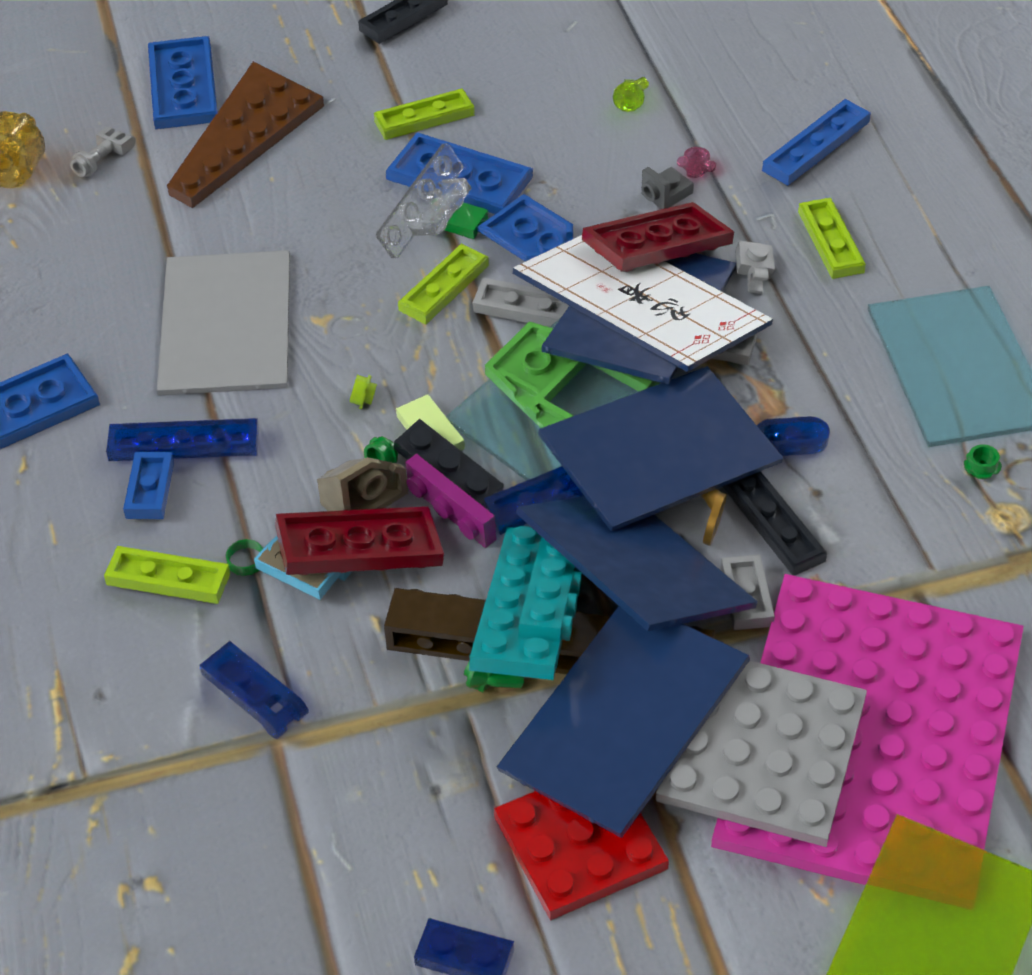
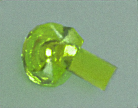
(630, 94)

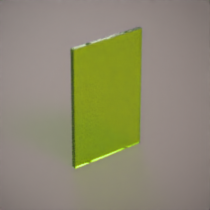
(936, 909)

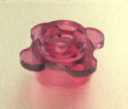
(696, 162)

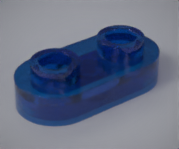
(796, 434)

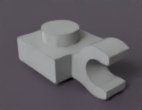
(756, 262)

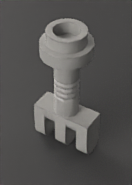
(107, 141)

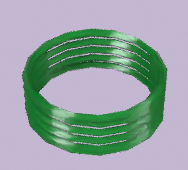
(238, 545)

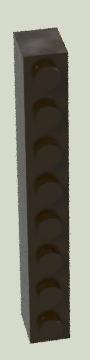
(448, 626)

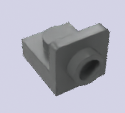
(666, 187)

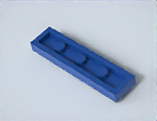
(816, 142)

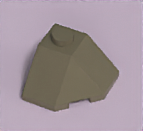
(362, 485)

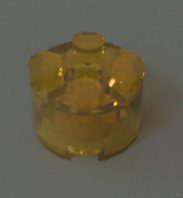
(20, 148)

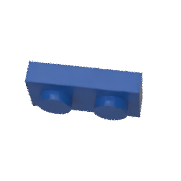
(149, 485)

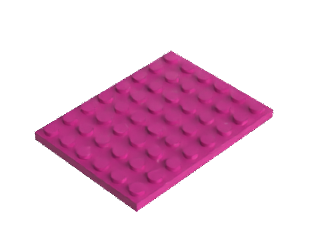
(927, 724)

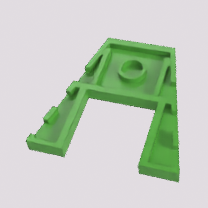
(537, 377)

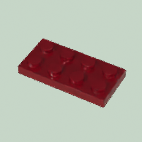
(657, 236)
(358, 540)

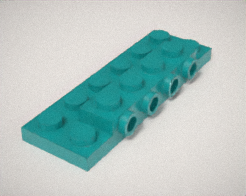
(526, 608)

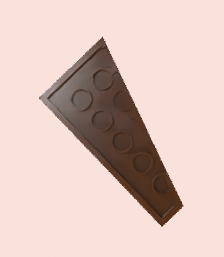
(249, 123)

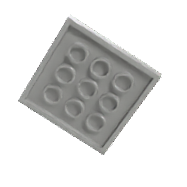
(771, 754)

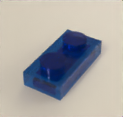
(462, 950)

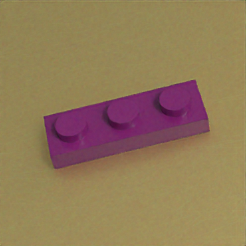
(450, 501)

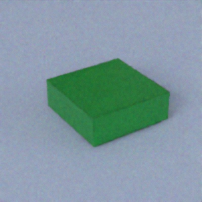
(466, 220)

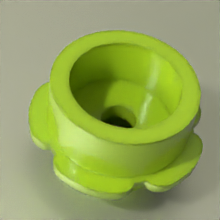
(363, 391)

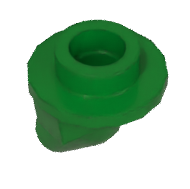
(482, 680)

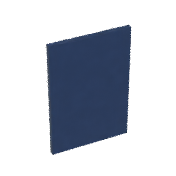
(659, 447)
(638, 566)
(622, 719)

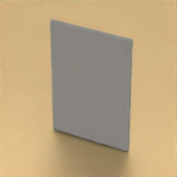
(225, 323)

